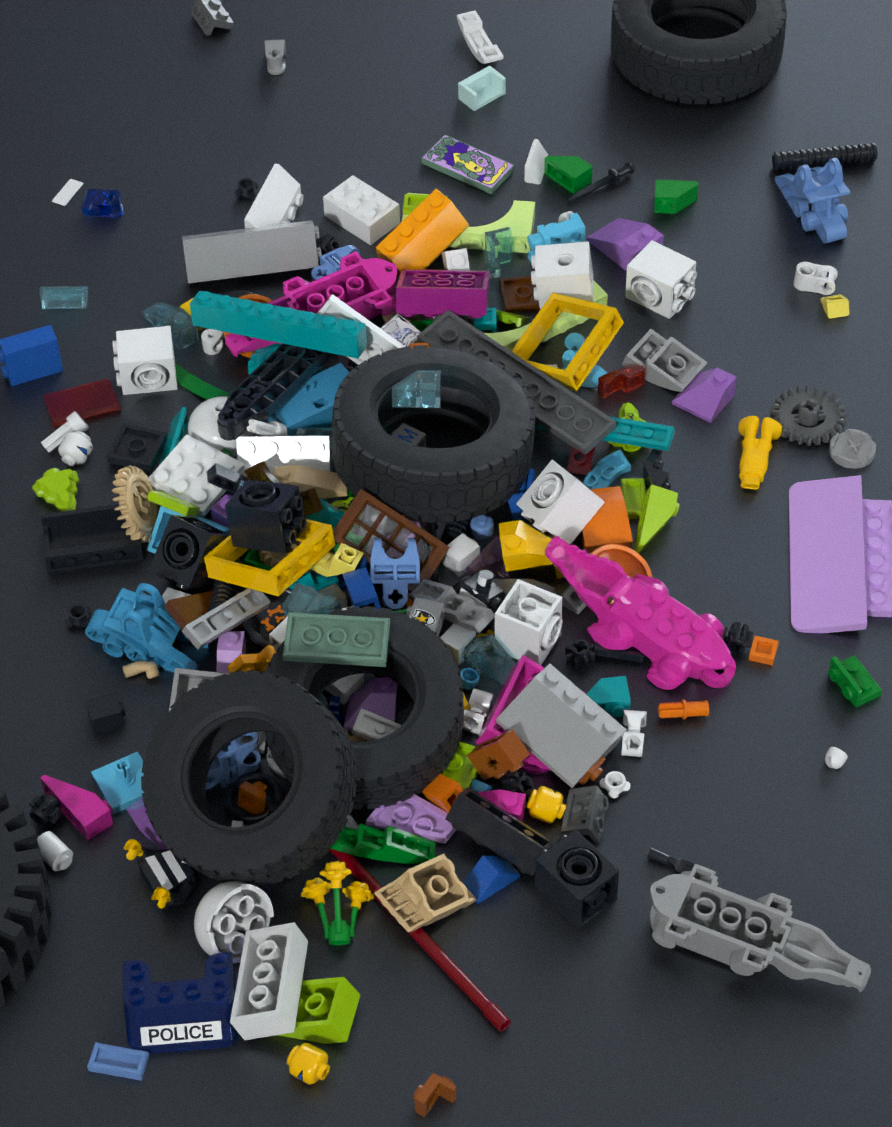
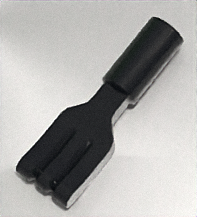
(678, 865)

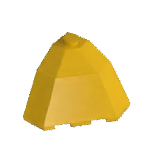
(524, 546)

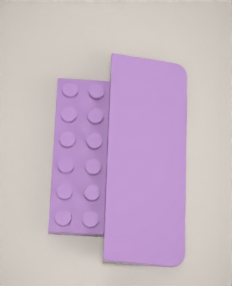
(838, 556)

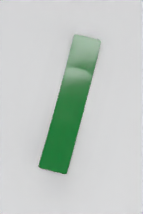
(196, 385)

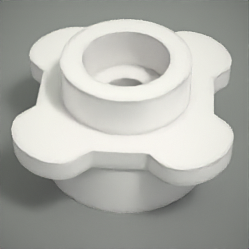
(614, 778)

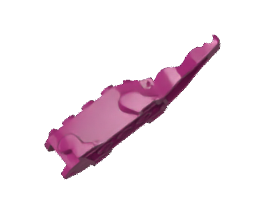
(358, 283)

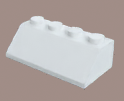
(275, 201)

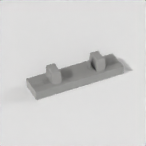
(225, 617)

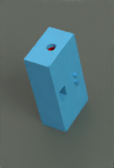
(312, 403)

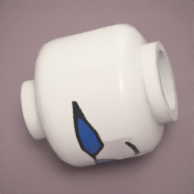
(75, 448)

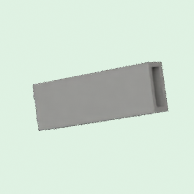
(251, 251)

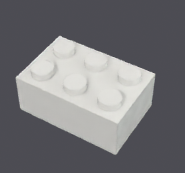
(361, 210)

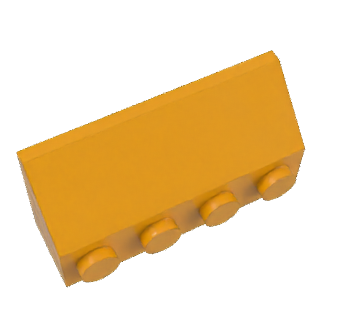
(423, 234)

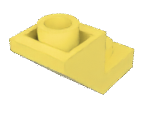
(341, 562)

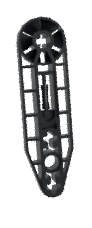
(267, 388)

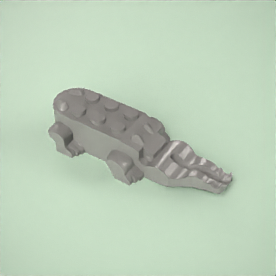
(746, 931)

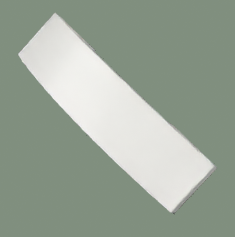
(477, 39)

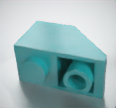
(611, 695)

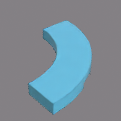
(607, 470)

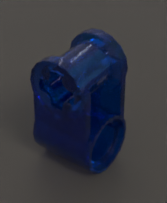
(101, 202)

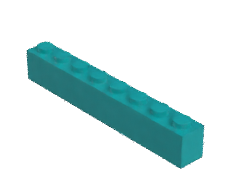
(279, 324)

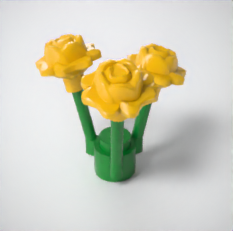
(358, 892)

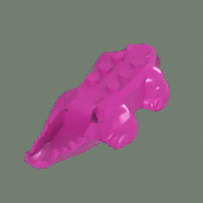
(645, 618)

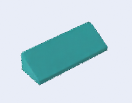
(176, 432)

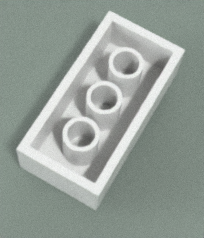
(269, 981)

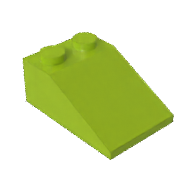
(325, 1010)

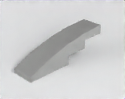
(457, 608)

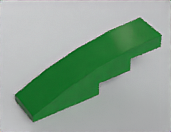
(389, 846)

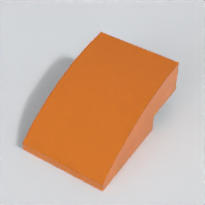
(609, 523)

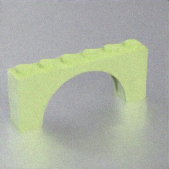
(519, 219)

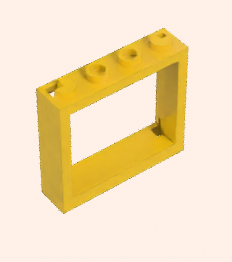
(589, 351)
(316, 542)

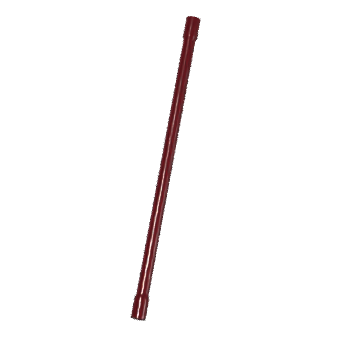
(489, 1009)

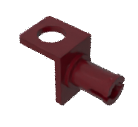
(578, 462)

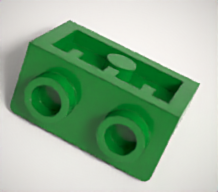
(854, 680)

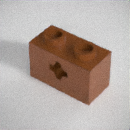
(498, 755)

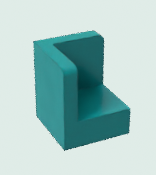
(488, 321)

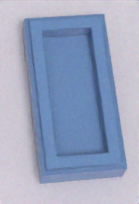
(118, 1061)

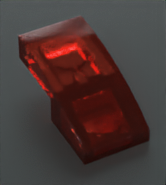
(625, 379)

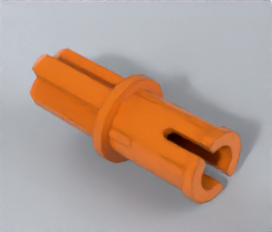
(683, 709)

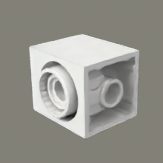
(563, 271)
(661, 279)
(145, 360)
(559, 503)
(529, 622)

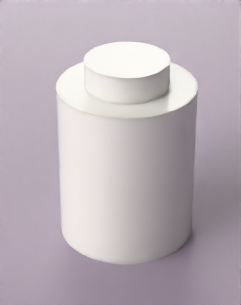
(54, 851)

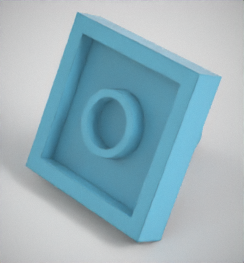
(120, 782)

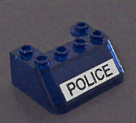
(180, 1012)

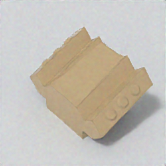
(425, 894)

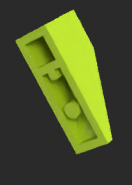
(655, 513)

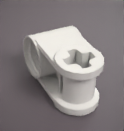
(813, 278)

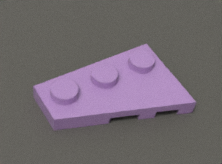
(415, 817)

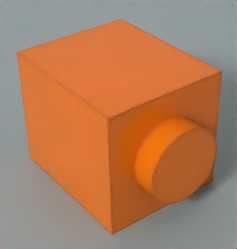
(442, 792)

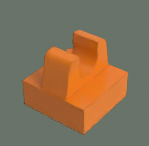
(252, 797)

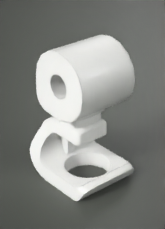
(212, 341)
(478, 709)
(632, 739)

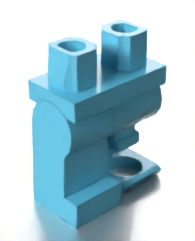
(558, 233)

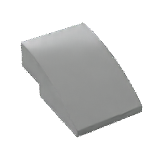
(665, 362)

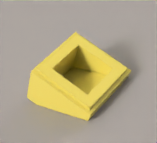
(835, 306)

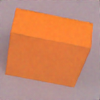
(763, 650)

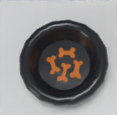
(267, 620)

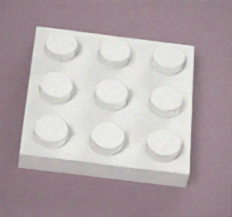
(185, 473)

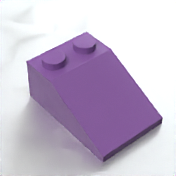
(624, 240)

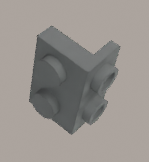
(210, 15)

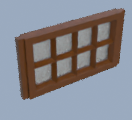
(372, 519)

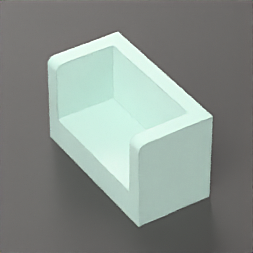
(481, 88)

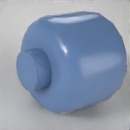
(482, 527)

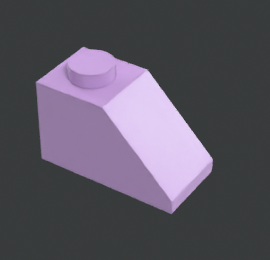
(229, 648)

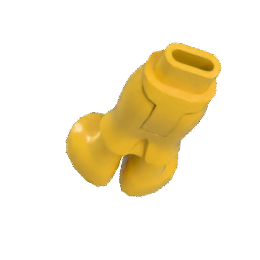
(756, 451)

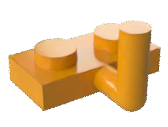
(252, 662)

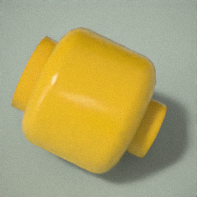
(546, 804)
(308, 1063)

